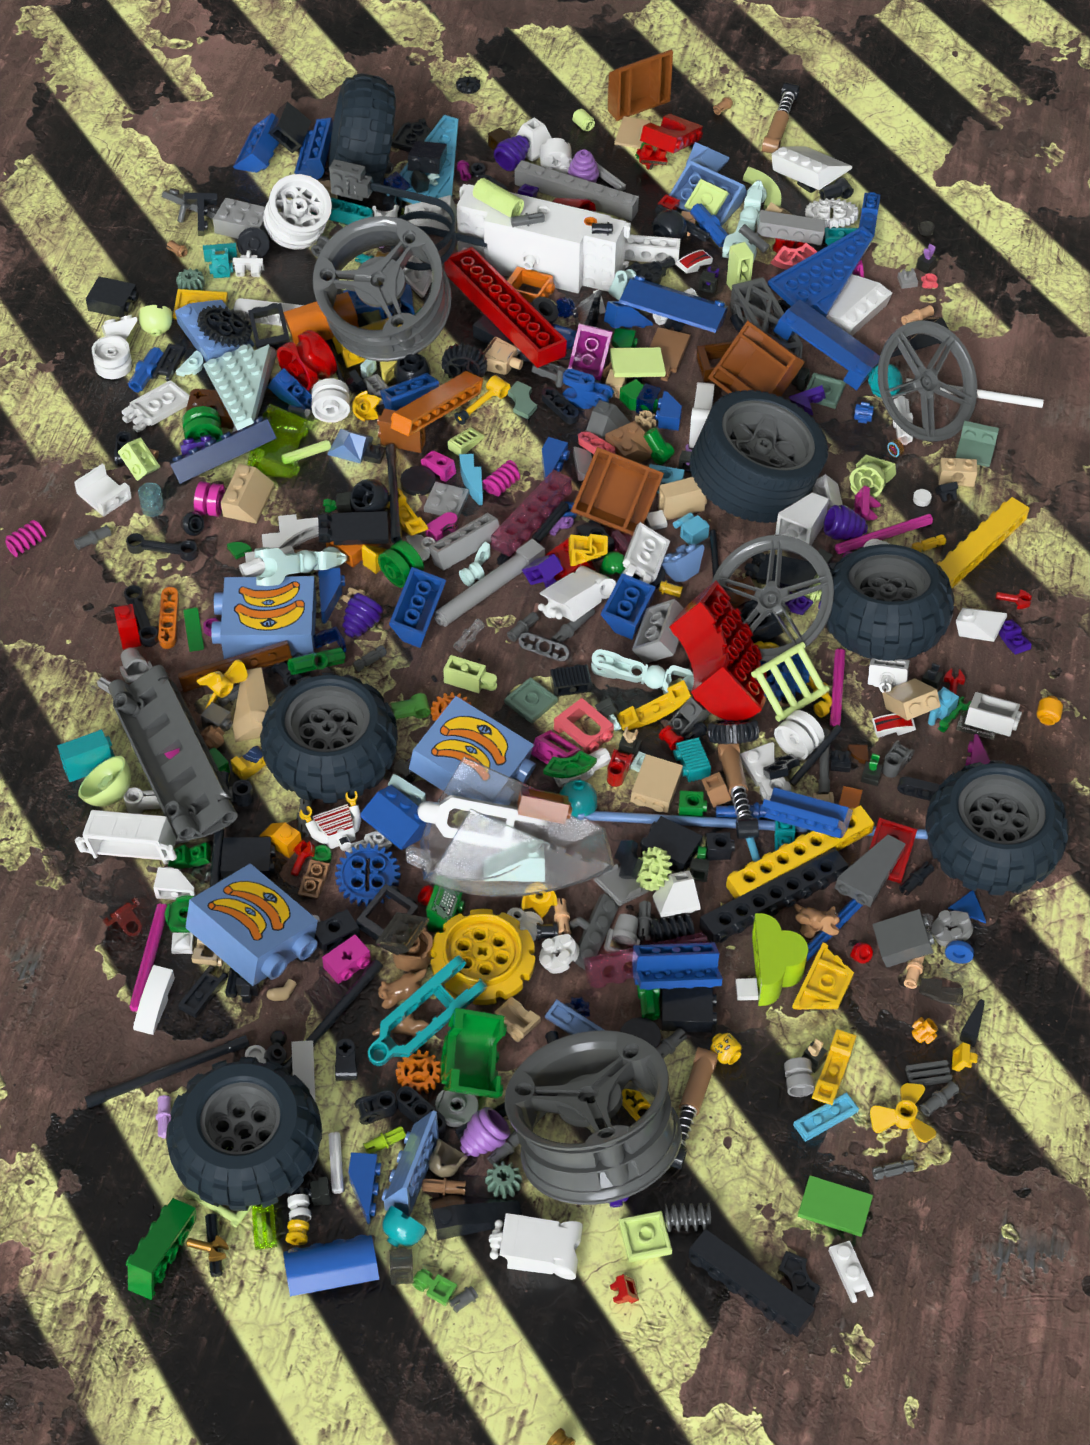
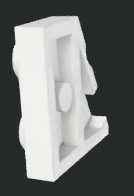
(756, 759)

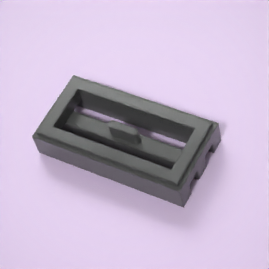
(939, 1067)

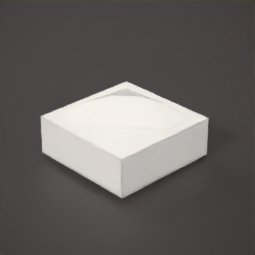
(182, 943)

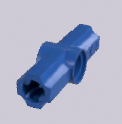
(709, 223)
(145, 369)

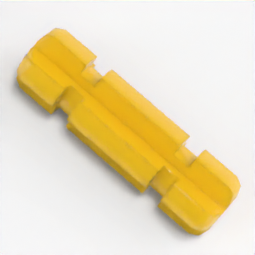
(929, 543)

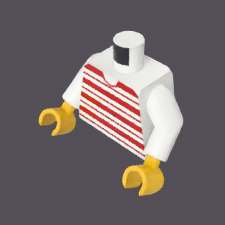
(335, 826)

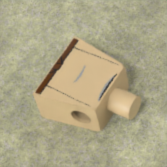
(502, 357)

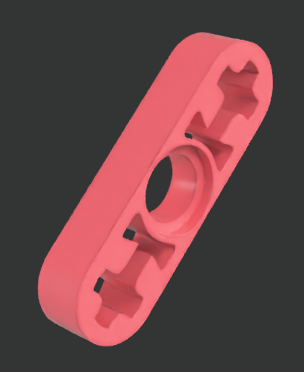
(591, 442)

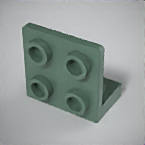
(977, 443)

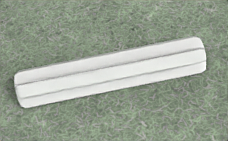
(336, 1162)

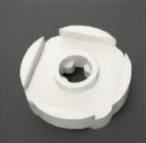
(552, 947)

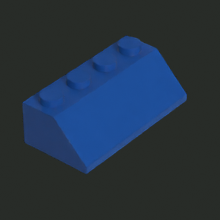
(257, 147)
(416, 606)

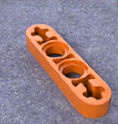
(168, 617)

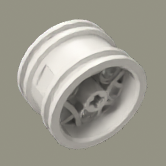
(295, 224)

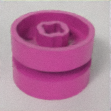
(208, 498)

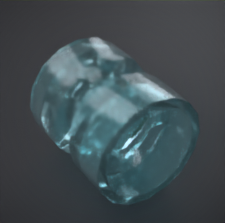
(151, 499)

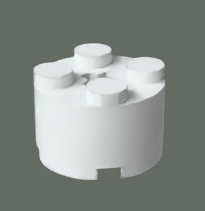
(556, 155)

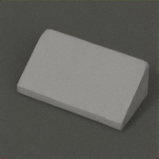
(582, 461)

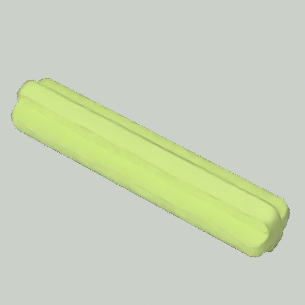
(306, 452)

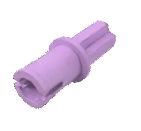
(163, 1116)

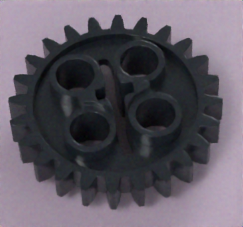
(224, 326)

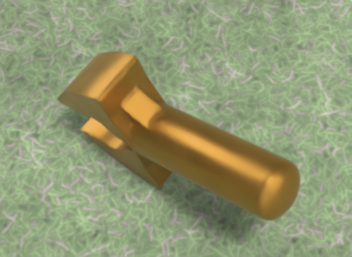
(209, 1247)

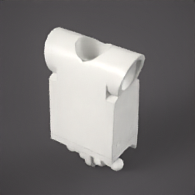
(576, 594)
(537, 1244)

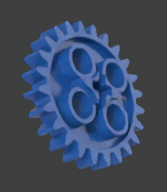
(787, 676)
(349, 875)

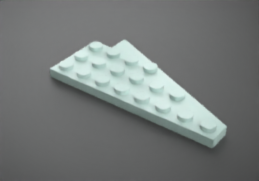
(239, 381)

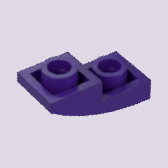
(799, 605)
(1013, 638)

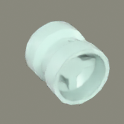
(472, 573)

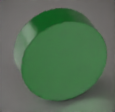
(322, 854)

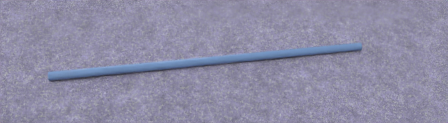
(697, 821)

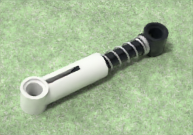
(138, 801)

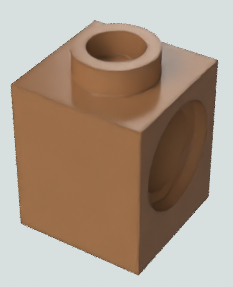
(716, 789)

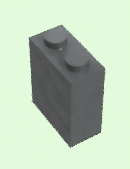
(904, 938)

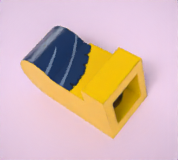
(248, 763)

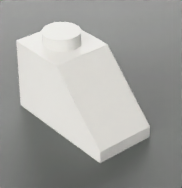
(172, 884)

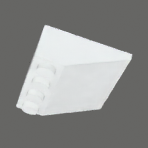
(808, 166)
(858, 304)

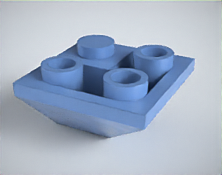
(684, 562)

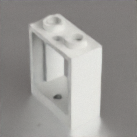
(993, 714)

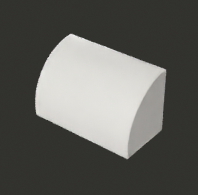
(828, 488)

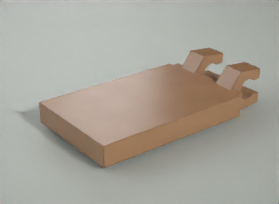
(672, 348)

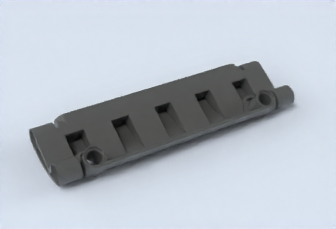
(189, 778)

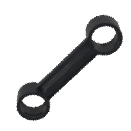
(162, 547)
(141, 616)

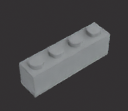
(790, 227)
(463, 541)

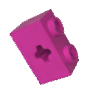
(346, 959)

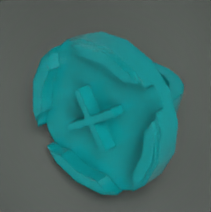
(894, 379)

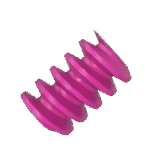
(501, 478)
(24, 537)

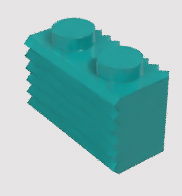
(693, 759)

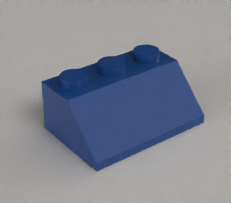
(407, 391)
(627, 605)
(394, 817)

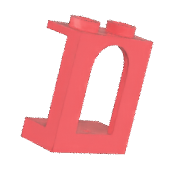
(565, 721)

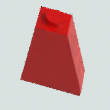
(127, 626)

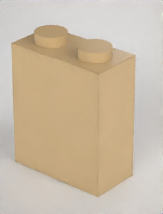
(681, 498)
(911, 699)
(656, 783)

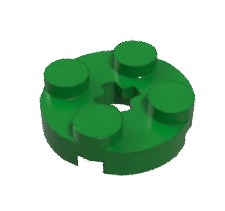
(173, 914)

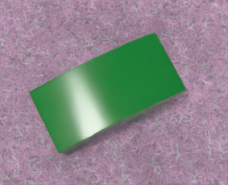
(191, 857)

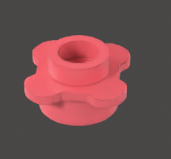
(929, 281)

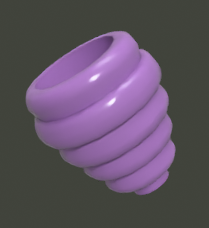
(584, 166)
(484, 1132)

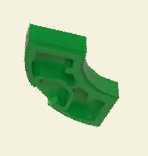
(569, 766)

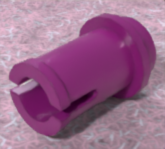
(463, 168)

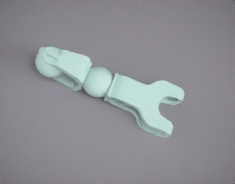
(755, 196)
(279, 564)
(621, 668)

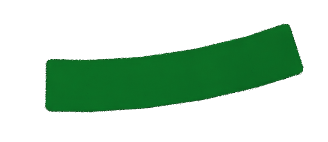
(193, 629)

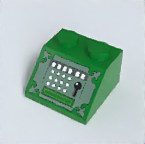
(442, 907)

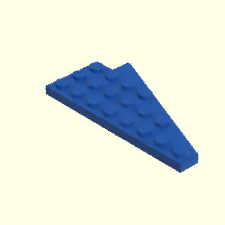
(824, 274)

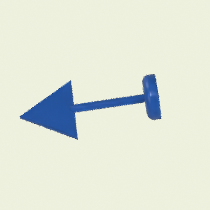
(958, 950)

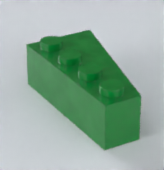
(159, 1247)

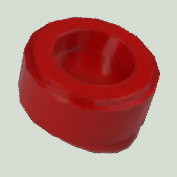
(425, 895)
(862, 952)

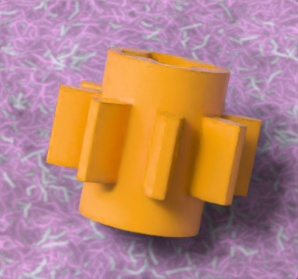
(924, 1030)

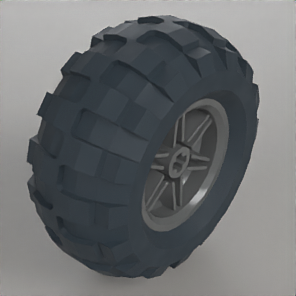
(364, 124)

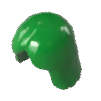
(612, 563)

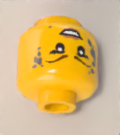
(727, 1048)

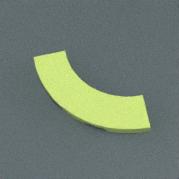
(773, 192)

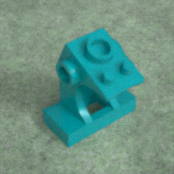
(220, 264)

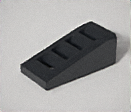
(971, 1028)

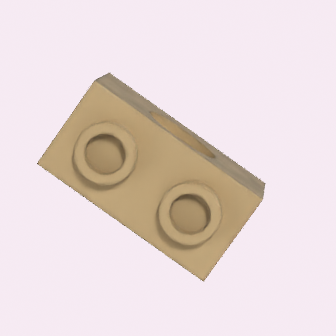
(957, 470)

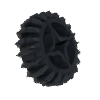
(464, 358)
(733, 732)

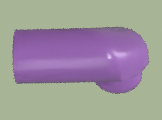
(563, 523)

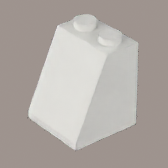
(803, 518)

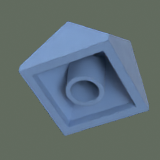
(707, 157)
(350, 445)

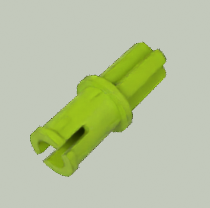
(385, 1140)

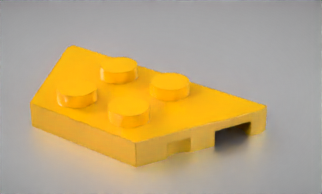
(824, 983)

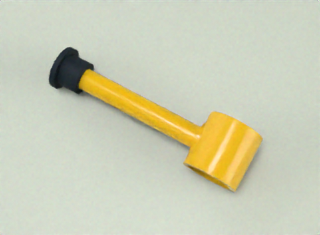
(495, 387)

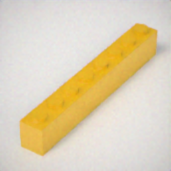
(983, 540)

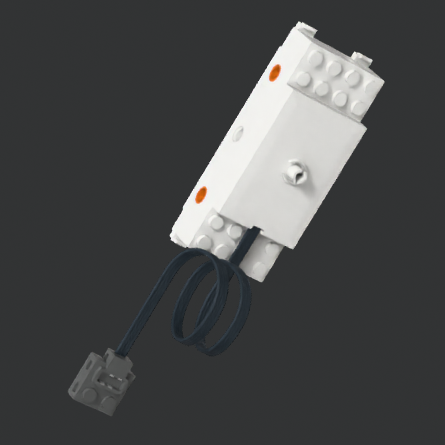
(556, 247)

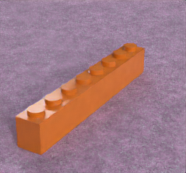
(436, 403)

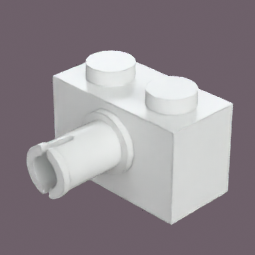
(888, 673)

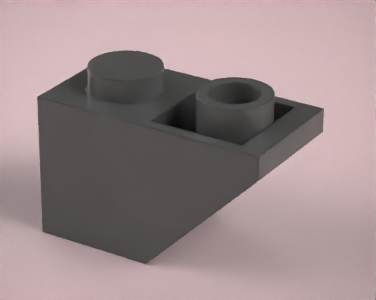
(687, 716)

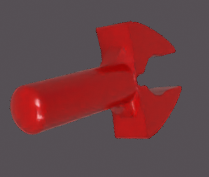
(1018, 599)
(954, 682)
(303, 850)

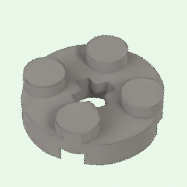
(947, 920)
(454, 1117)

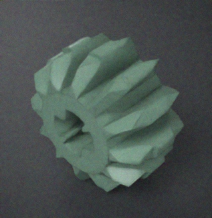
(190, 280)
(495, 1182)

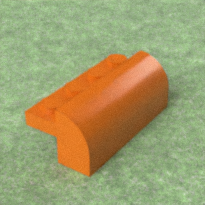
(312, 318)

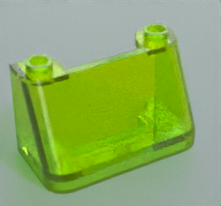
(288, 432)

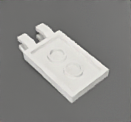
(155, 406)
(645, 553)

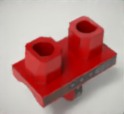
(651, 157)

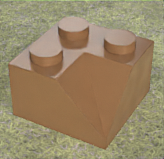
(630, 442)

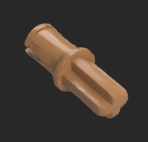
(443, 1186)

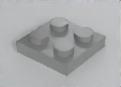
(446, 499)

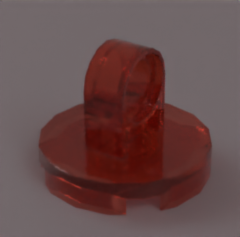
(124, 915)

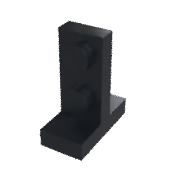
(201, 201)

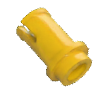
(670, 589)

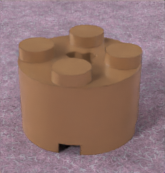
(418, 956)

